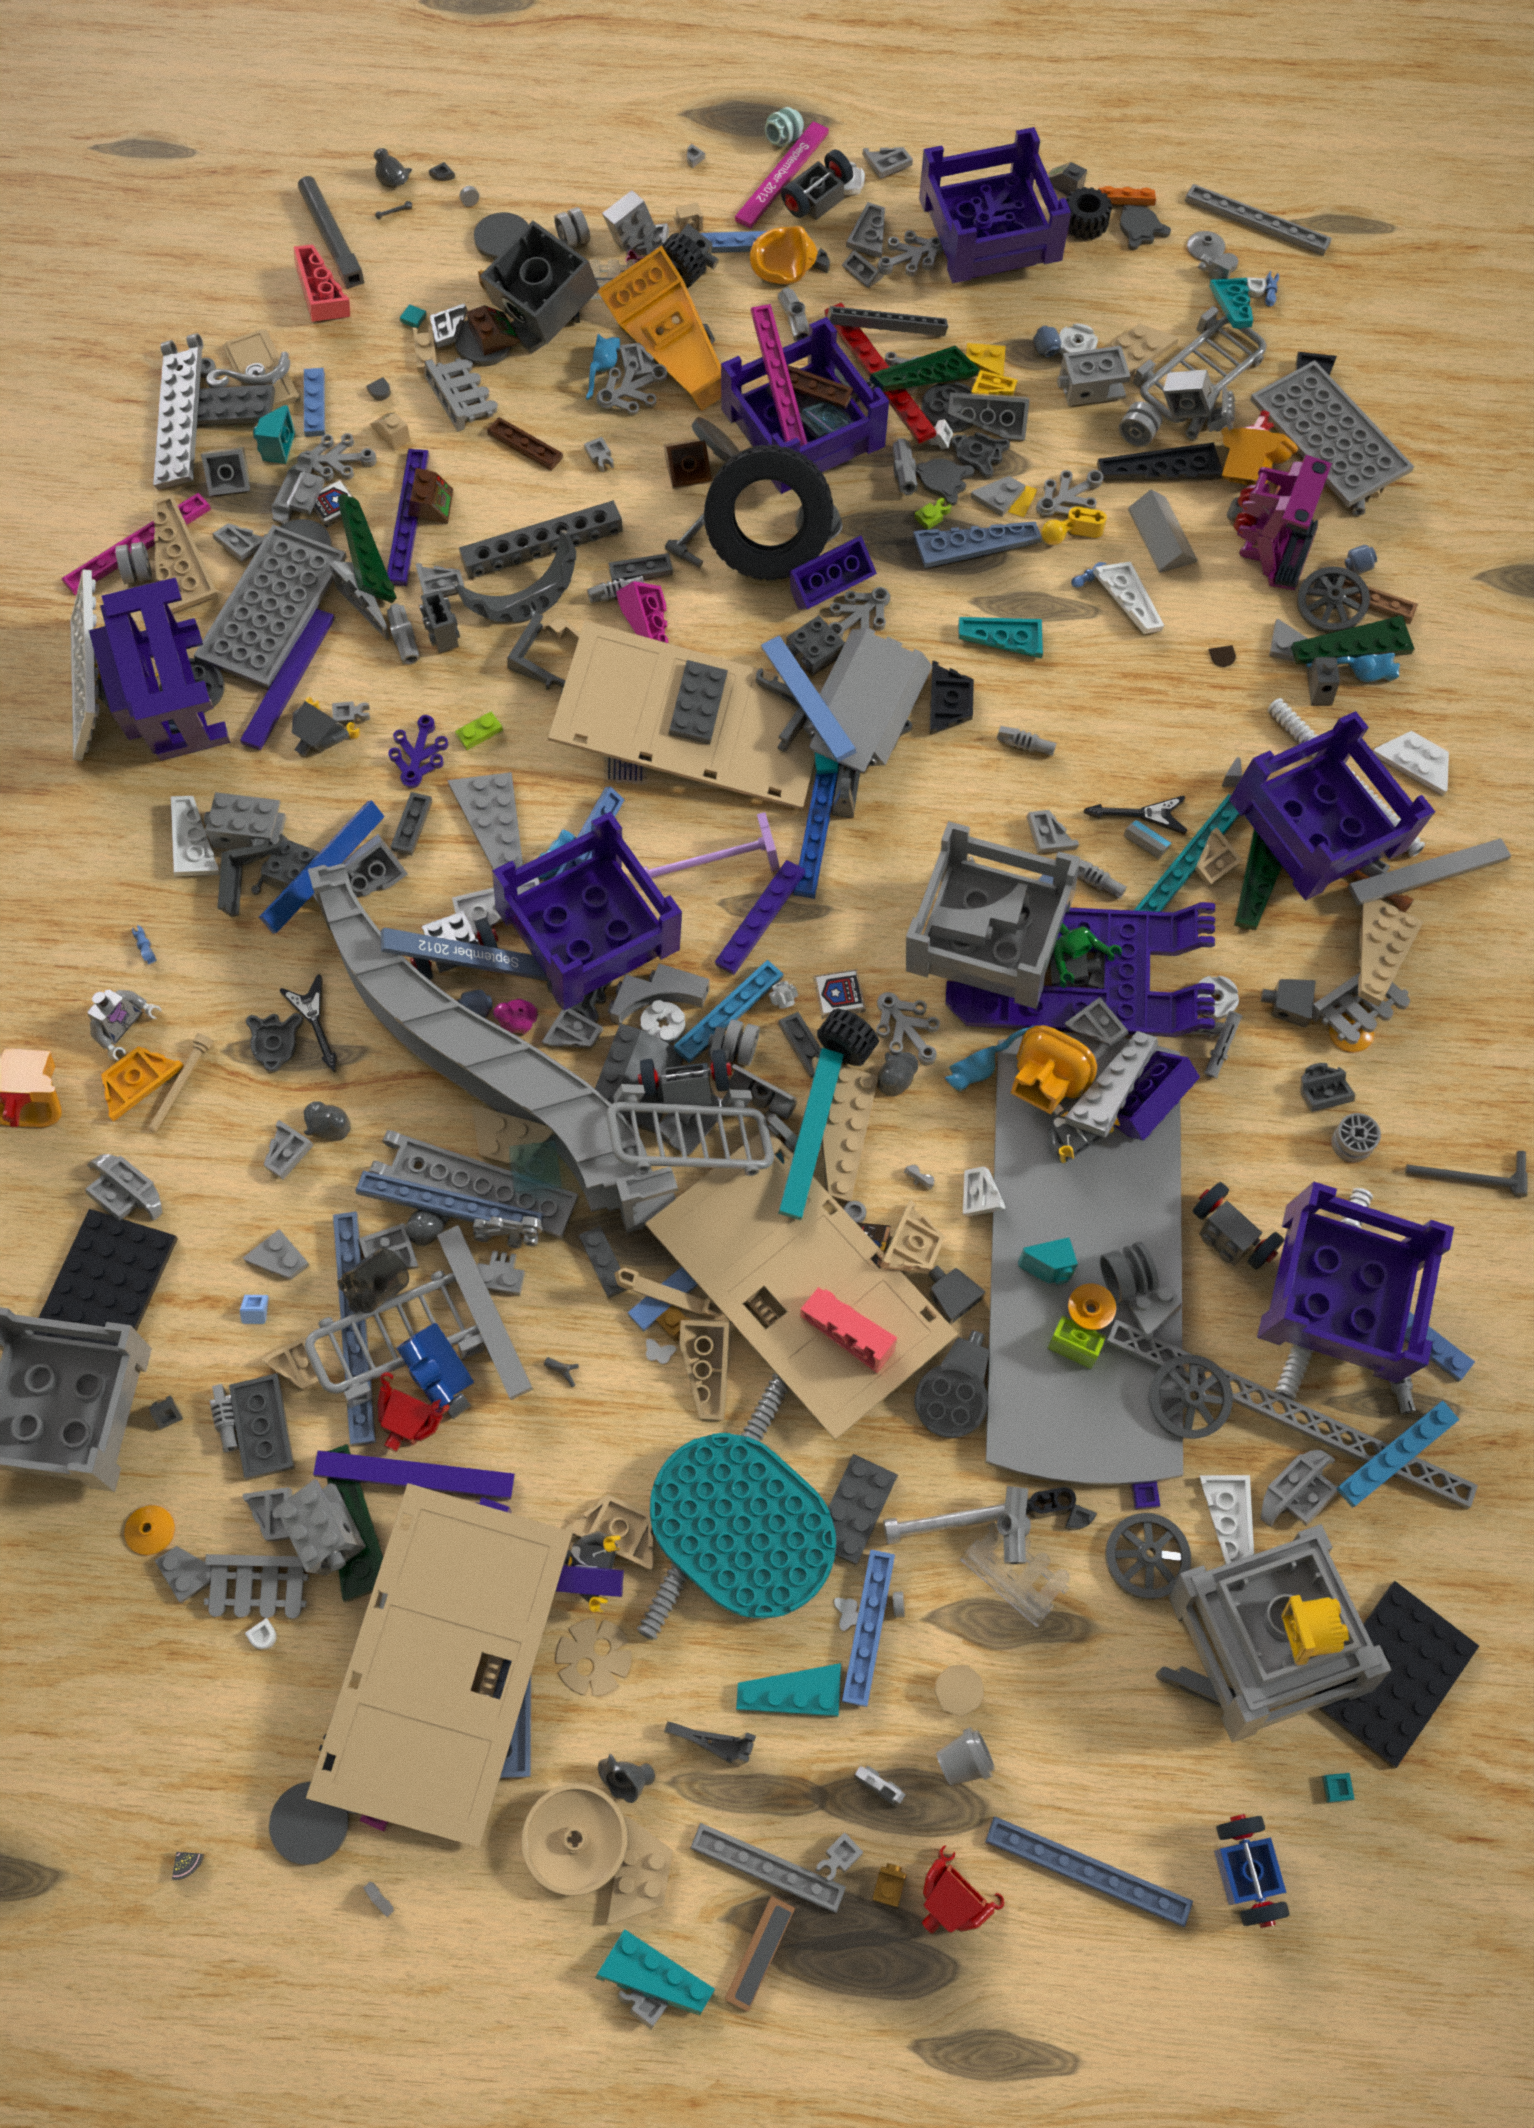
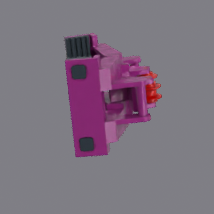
(1282, 519)

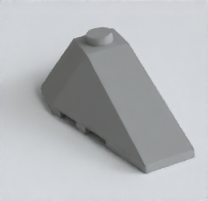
(995, 413)
(346, 584)
(373, 868)

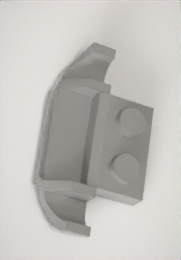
(297, 491)
(122, 1188)
(1300, 1489)

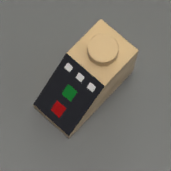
(392, 430)

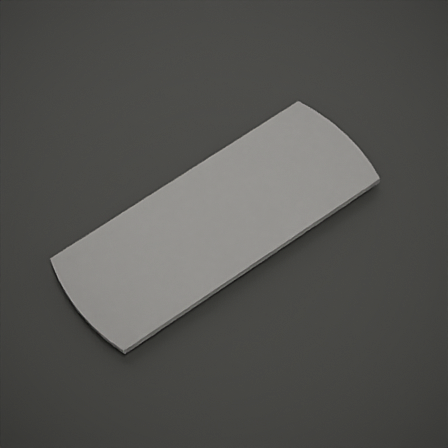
(1042, 1408)

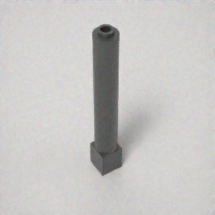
(345, 260)

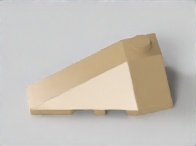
(706, 1361)

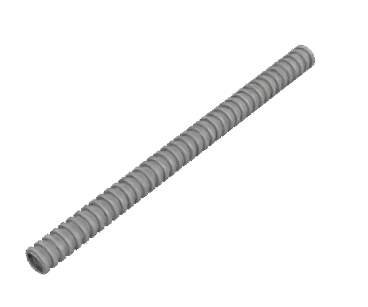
(675, 1578)

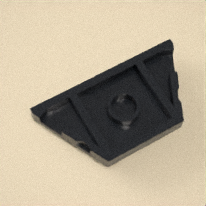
(950, 698)

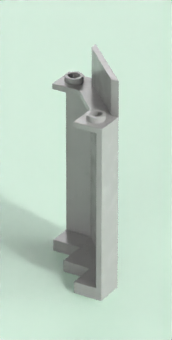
(871, 696)

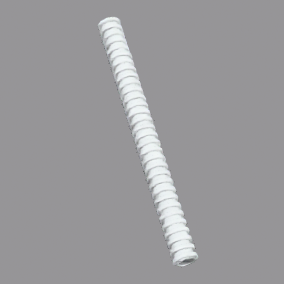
(1303, 733)
(1299, 1356)

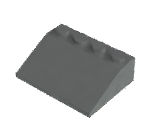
(623, 1067)

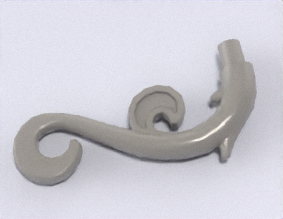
(250, 374)

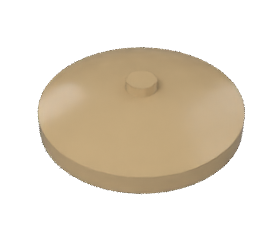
(574, 1839)

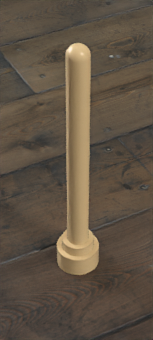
(201, 1044)

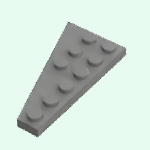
(492, 815)

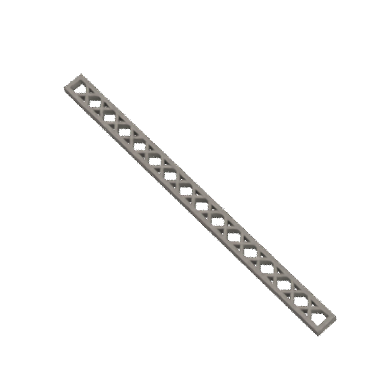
(1291, 1421)

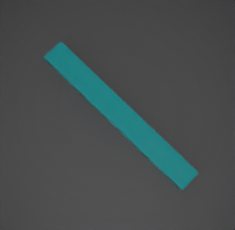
(1185, 863)
(810, 1134)

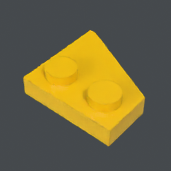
(987, 357)
(994, 384)

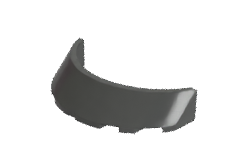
(535, 598)

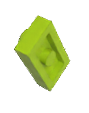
(479, 730)

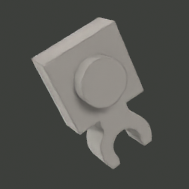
(1218, 268)
(599, 452)
(347, 712)
(842, 1855)
(644, 2008)

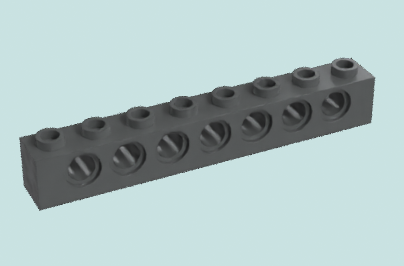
(540, 539)

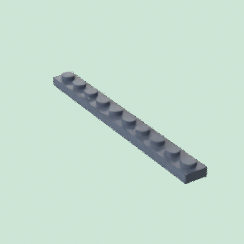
(347, 1256)

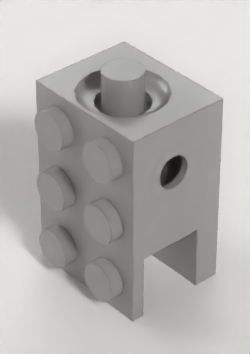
(1093, 375)
(243, 821)
(320, 1528)

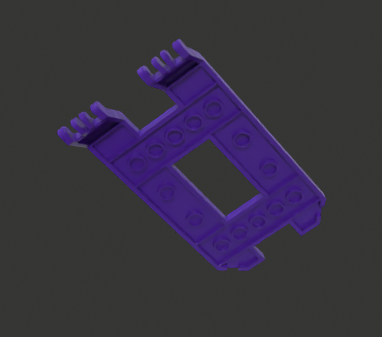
(1125, 978)

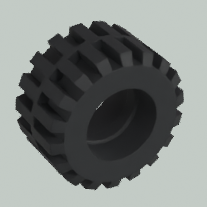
(1089, 213)
(685, 257)
(848, 1035)

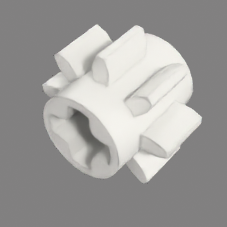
(783, 994)

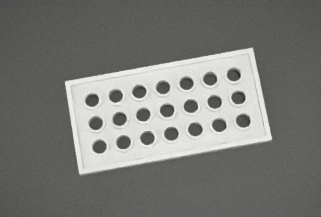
(82, 666)

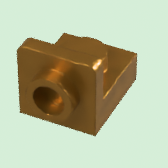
(670, 1322)
(889, 1885)

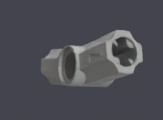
(795, 312)
(904, 466)
(403, 634)
(1014, 1525)

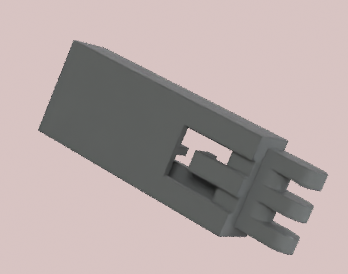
(1191, 1683)

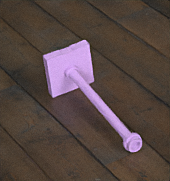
(764, 843)

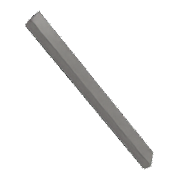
(1258, 219)
(1429, 871)
(484, 1313)

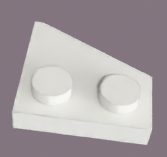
(980, 1193)

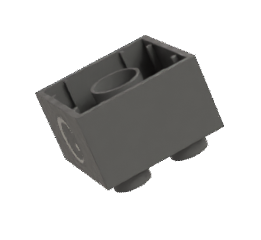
(540, 282)

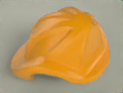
(783, 255)

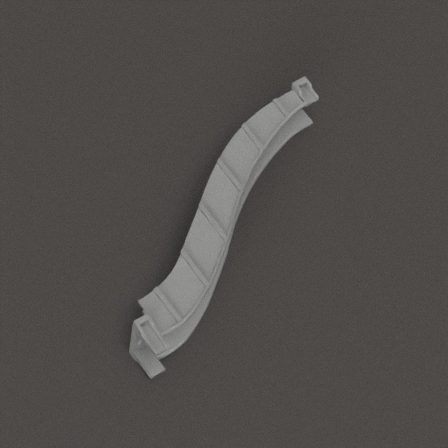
(491, 1061)

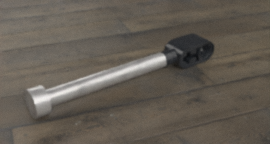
(894, 1530)

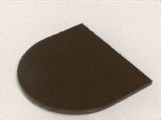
(1223, 656)

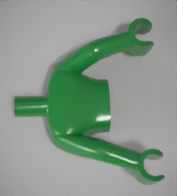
(1077, 943)

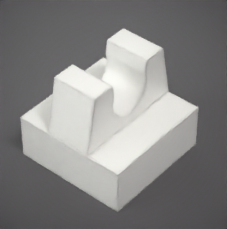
(943, 435)

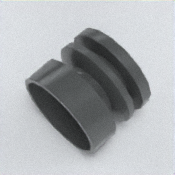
(1129, 1271)

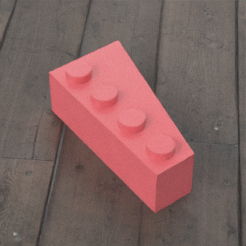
(320, 290)
(849, 1329)

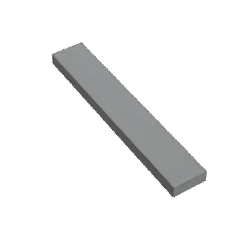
(768, 1867)

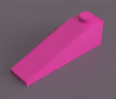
(644, 609)

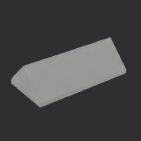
(1161, 532)

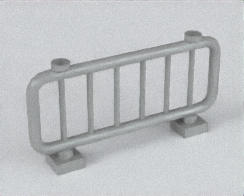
(1207, 327)
(733, 1104)
(356, 1388)

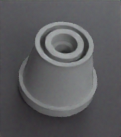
(966, 1758)

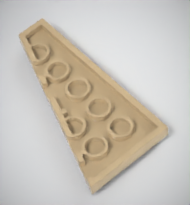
(178, 556)
(1383, 945)
(846, 1130)

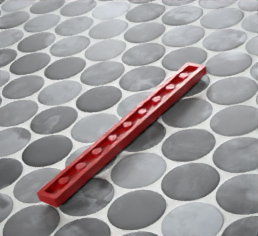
(898, 399)

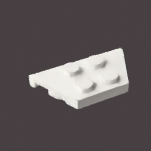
(1417, 759)

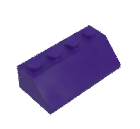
(831, 573)
(1155, 1093)

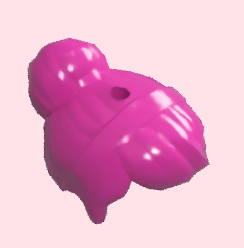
(512, 1019)

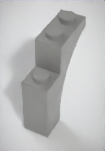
(977, 924)
(664, 984)

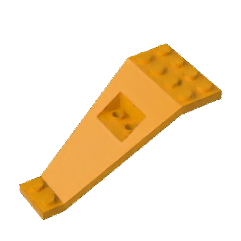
(648, 299)

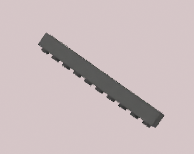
(887, 321)

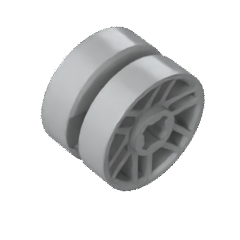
(572, 227)
(1140, 424)
(133, 562)
(741, 1042)
(1356, 1137)

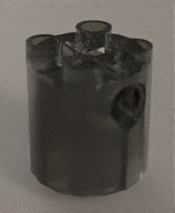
(374, 1280)

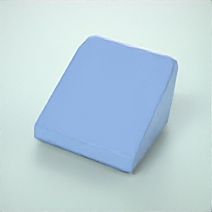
(254, 1309)

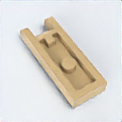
(424, 348)

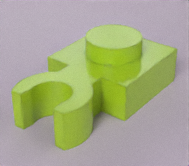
(932, 515)

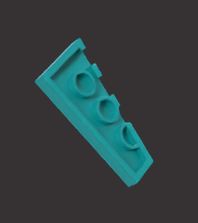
(1234, 300)
(1009, 634)
(799, 1692)
(648, 1971)

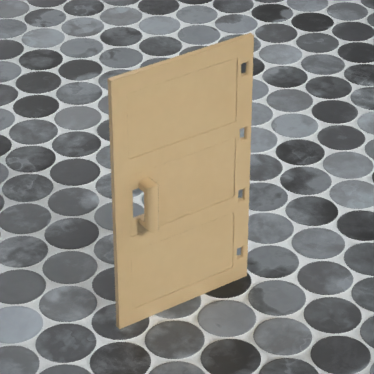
(624, 701)
(737, 1243)
(413, 1733)

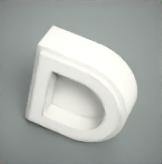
(1256, 286)
(262, 1635)

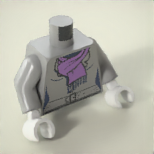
(114, 1015)

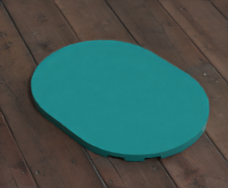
(742, 1525)

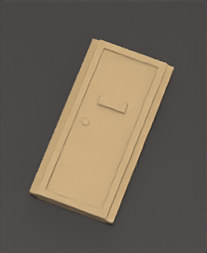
(259, 348)

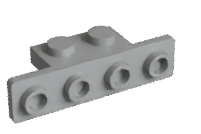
(1223, 415)

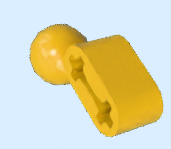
(1079, 522)

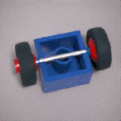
(1251, 1871)

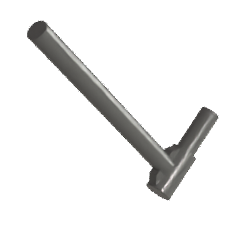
(679, 547)
(1517, 1182)

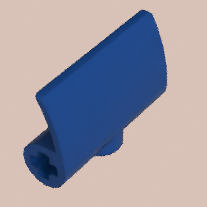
(434, 1364)

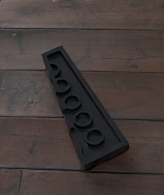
(1183, 462)

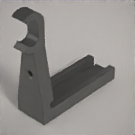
(517, 662)
(798, 719)
(846, 792)
(232, 871)
(729, 1748)

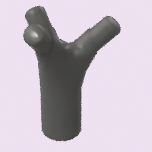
(561, 1368)

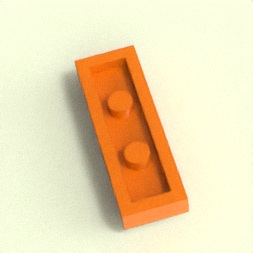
(1130, 196)

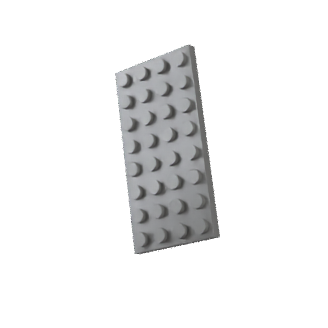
(1332, 428)
(270, 606)

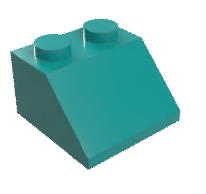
(275, 435)
(1050, 1261)

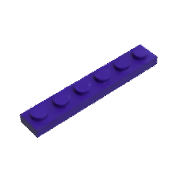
(760, 917)

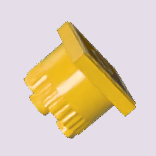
(1313, 1627)

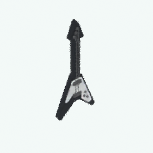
(1156, 813)
(310, 1008)

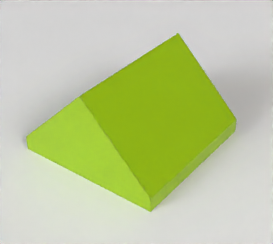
(1076, 1342)

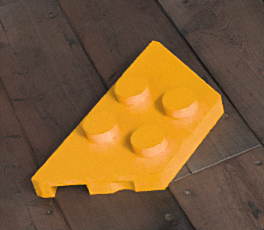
(135, 1078)

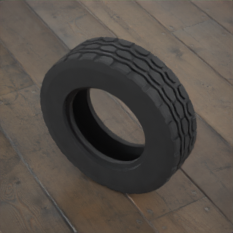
(768, 464)

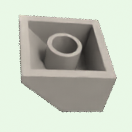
(235, 461)

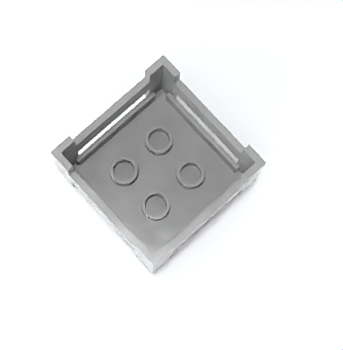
(1009, 961)
(66, 1397)
(1244, 1619)

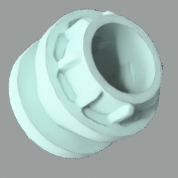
(784, 126)

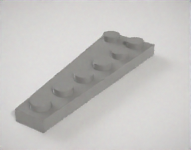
(1101, 1102)

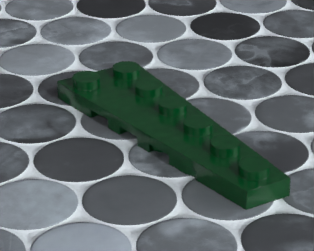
(929, 369)
(366, 560)
(1368, 639)
(1258, 882)
(360, 1571)

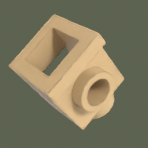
(690, 215)

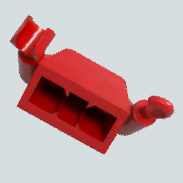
(405, 1416)
(953, 1899)

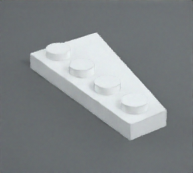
(1130, 594)
(190, 844)
(482, 904)
(1231, 1513)

